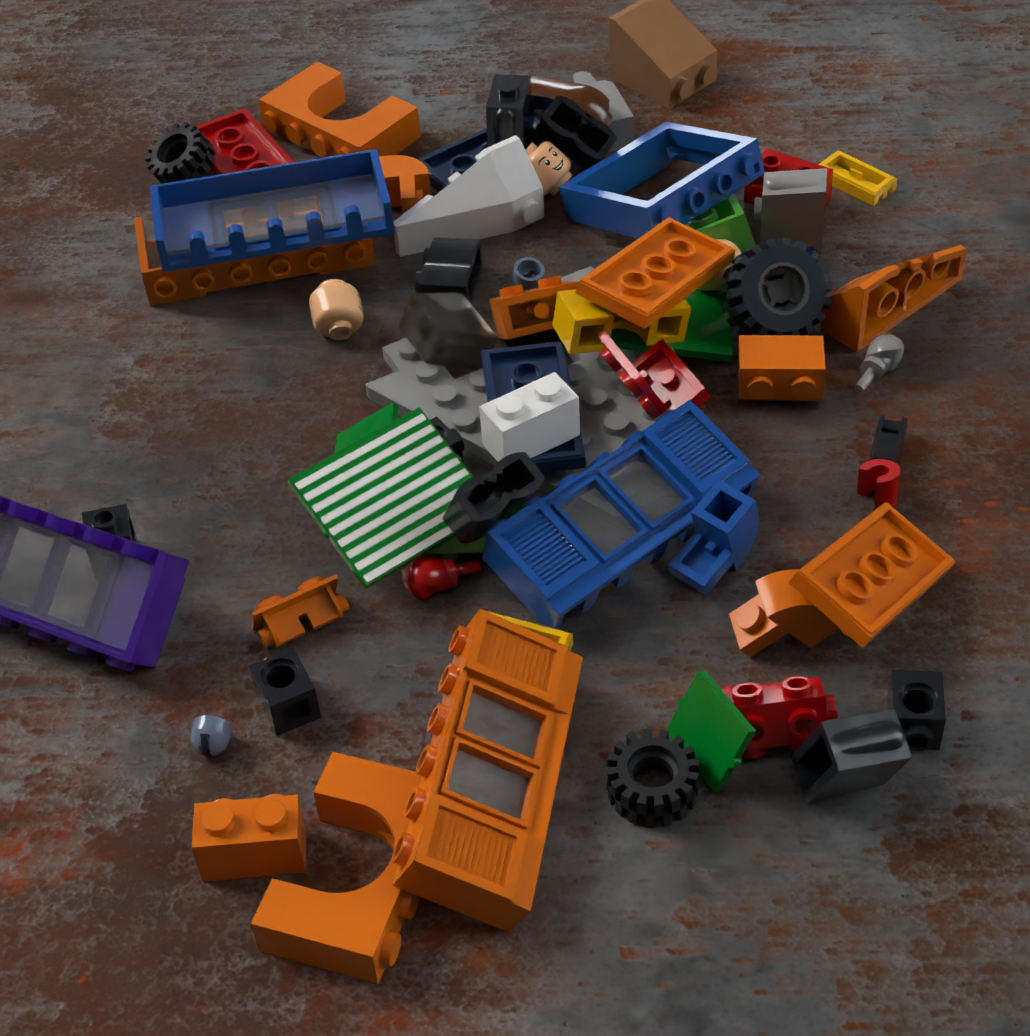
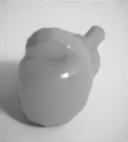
(882, 356)

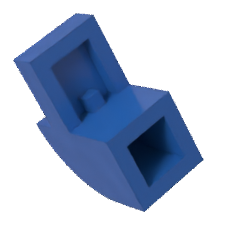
(723, 536)

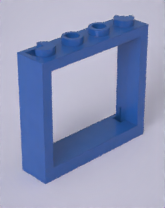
(597, 193)

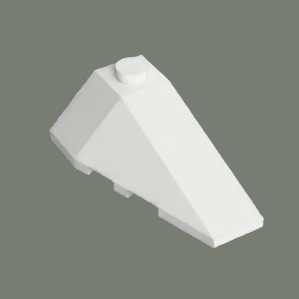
(483, 202)

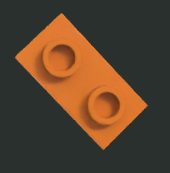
(281, 615)

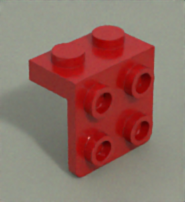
(655, 375)

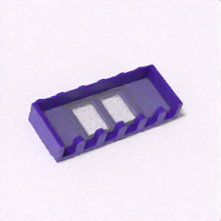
(86, 586)

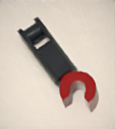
(883, 468)

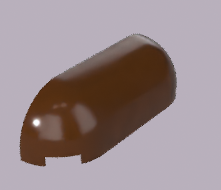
(590, 99)

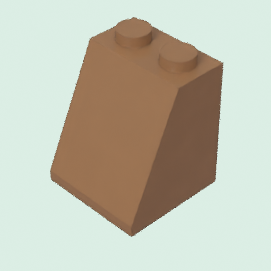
(660, 52)

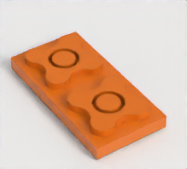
(655, 272)
(872, 574)

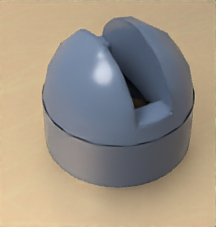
(523, 271)
(210, 733)

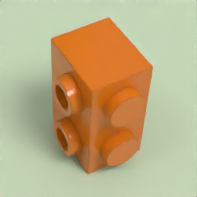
(528, 311)
(781, 367)
(249, 837)

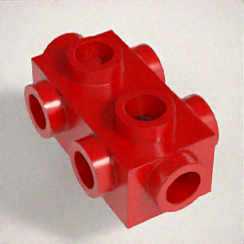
(782, 711)

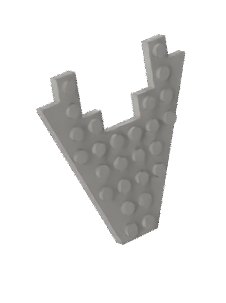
(605, 404)

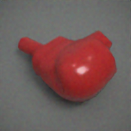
(434, 574)

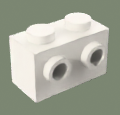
(531, 418)

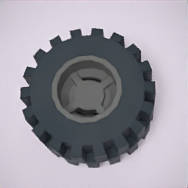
(776, 289)

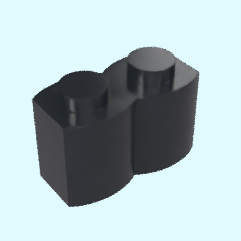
(570, 129)
(450, 267)
(492, 497)

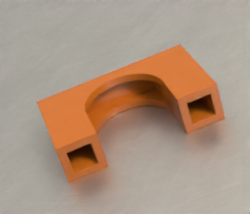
(298, 110)
(354, 929)

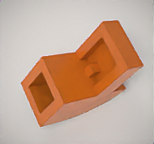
(405, 180)
(777, 612)

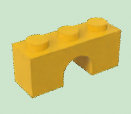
(581, 322)

